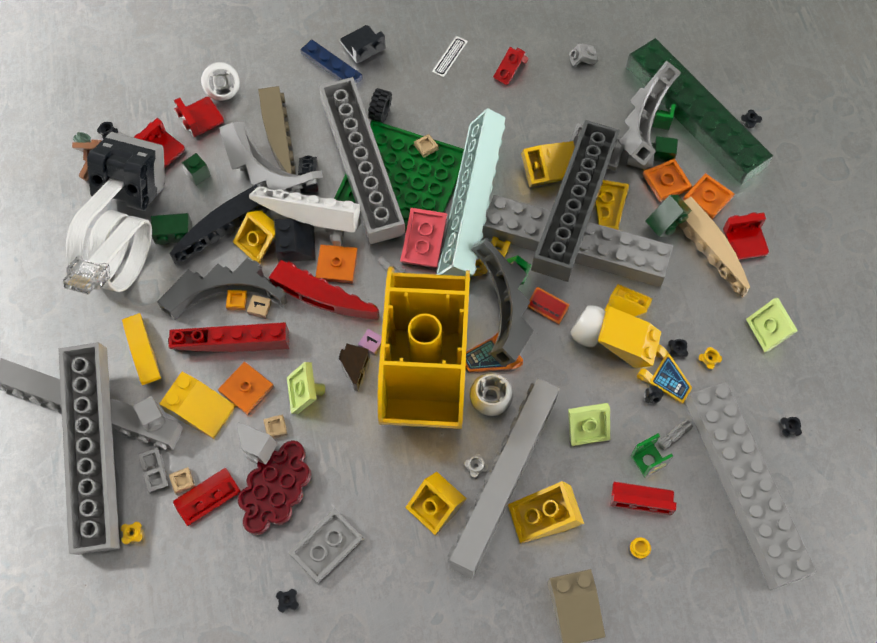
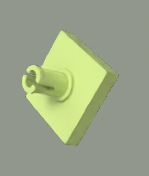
(771, 324)
(302, 388)
(589, 424)

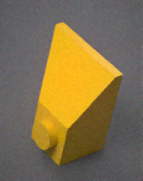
(255, 235)
(629, 301)

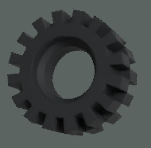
(380, 105)

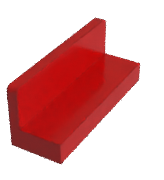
(206, 496)
(643, 498)

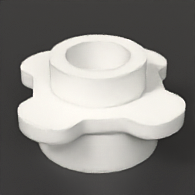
(474, 471)

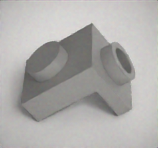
(583, 53)

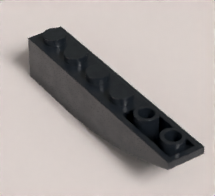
(215, 225)

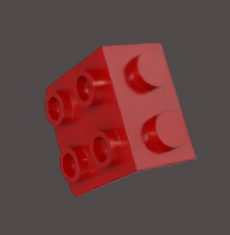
(199, 115)
(156, 133)
(746, 235)

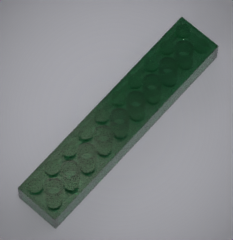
(702, 114)

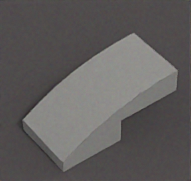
(153, 469)

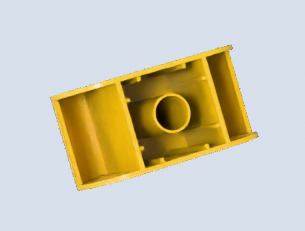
(423, 350)

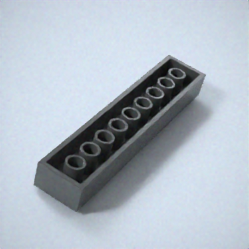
(575, 201)

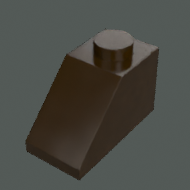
(354, 363)

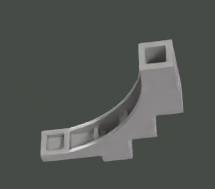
(646, 102)
(245, 156)

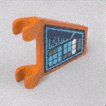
(480, 360)

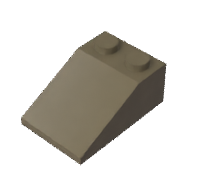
(576, 607)

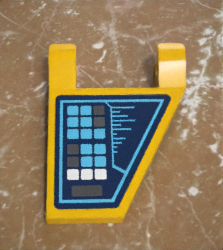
(667, 377)

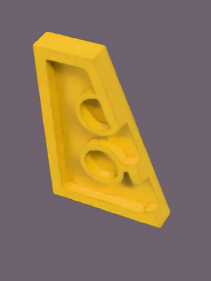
(611, 203)

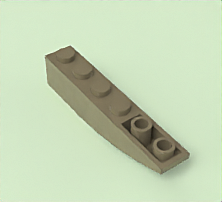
(276, 127)

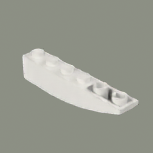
(310, 209)

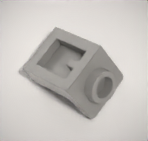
(336, 236)

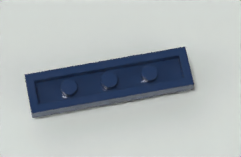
(329, 62)

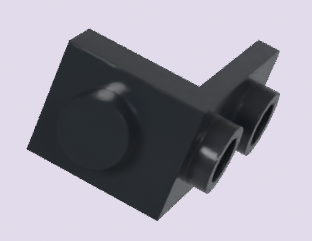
(306, 165)

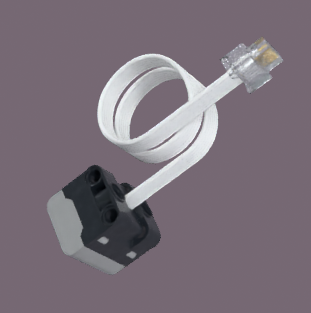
(122, 171)

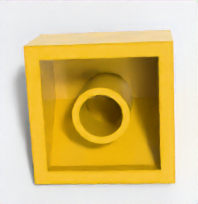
(435, 502)

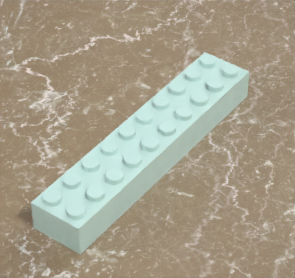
(472, 194)

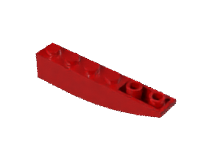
(320, 293)
(231, 338)

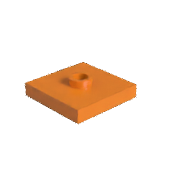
(667, 180)
(710, 195)
(336, 263)
(245, 388)

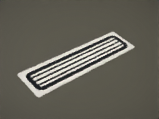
(449, 56)

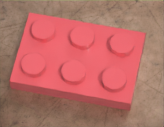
(424, 238)

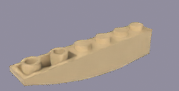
(715, 246)

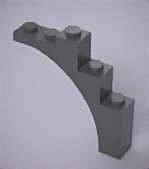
(507, 278)
(193, 287)

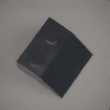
(294, 240)

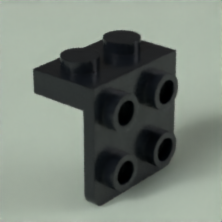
(363, 43)

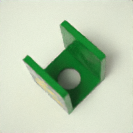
(645, 448)

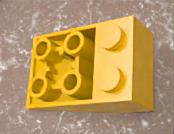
(547, 162)

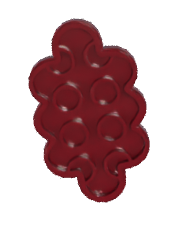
(274, 488)

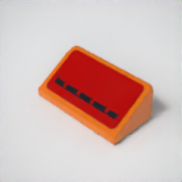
(548, 305)

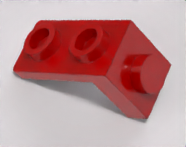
(510, 64)

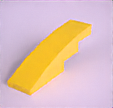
(141, 349)

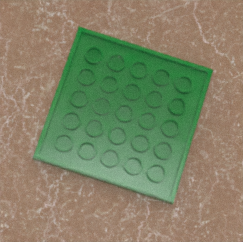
(415, 180)

